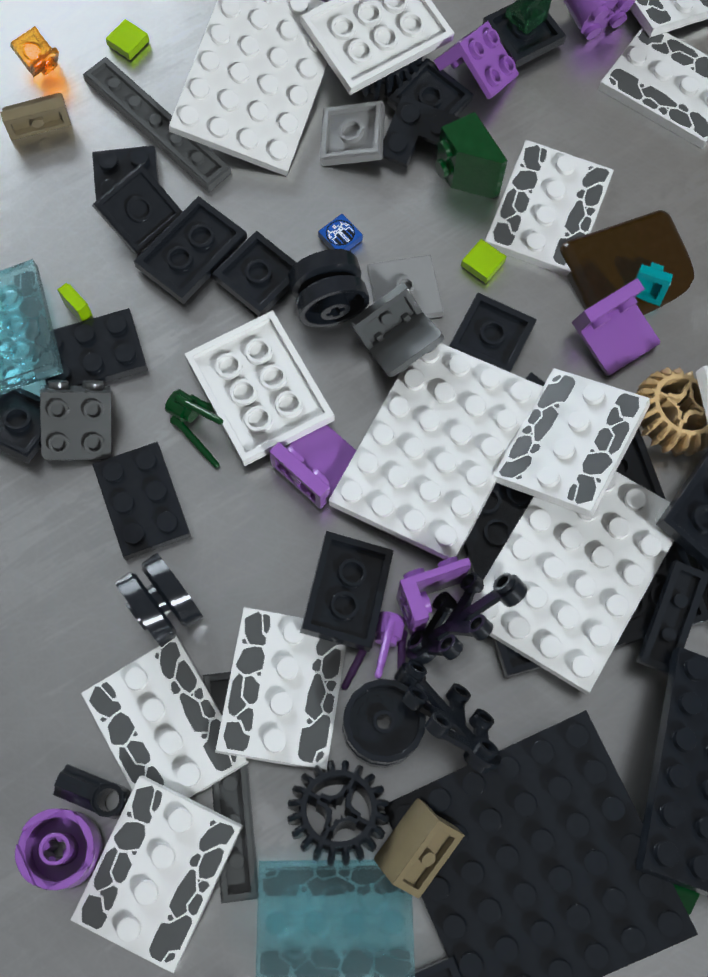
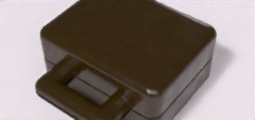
(614, 255)

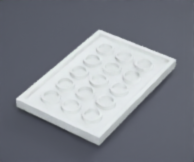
(252, 82)
(435, 450)
(579, 579)

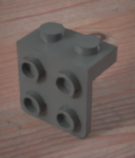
(396, 330)
(75, 420)

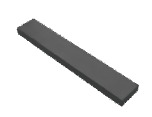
(154, 123)
(233, 800)

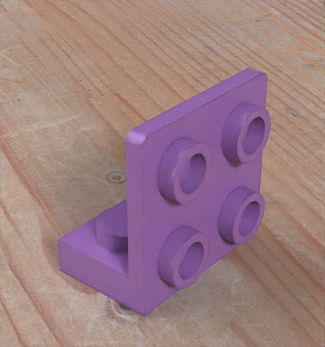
(484, 57)
(616, 329)
(314, 463)
(417, 584)

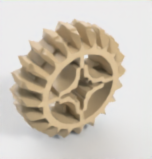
(673, 410)

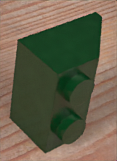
(470, 157)

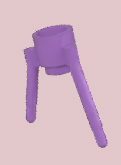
(388, 632)

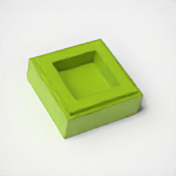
(127, 39)
(483, 261)
(75, 302)

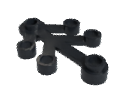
(464, 618)
(479, 750)

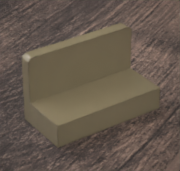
(35, 116)
(417, 849)

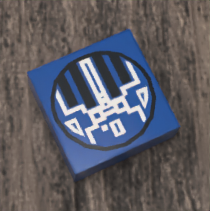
(340, 234)

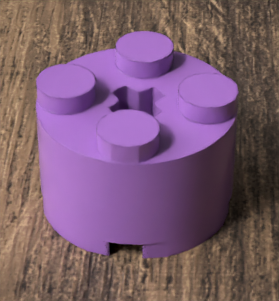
(595, 15)
(39, 840)

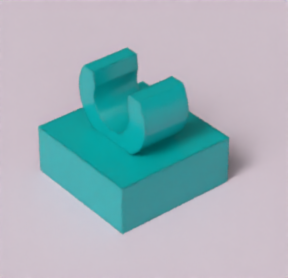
(655, 283)

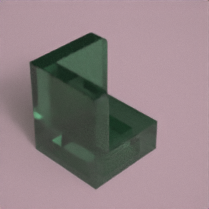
(528, 13)

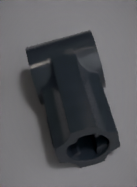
(89, 791)

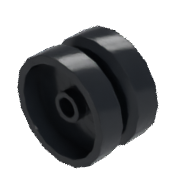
(328, 288)
(159, 599)
(370, 742)

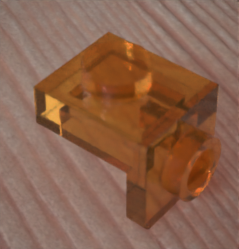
(35, 52)

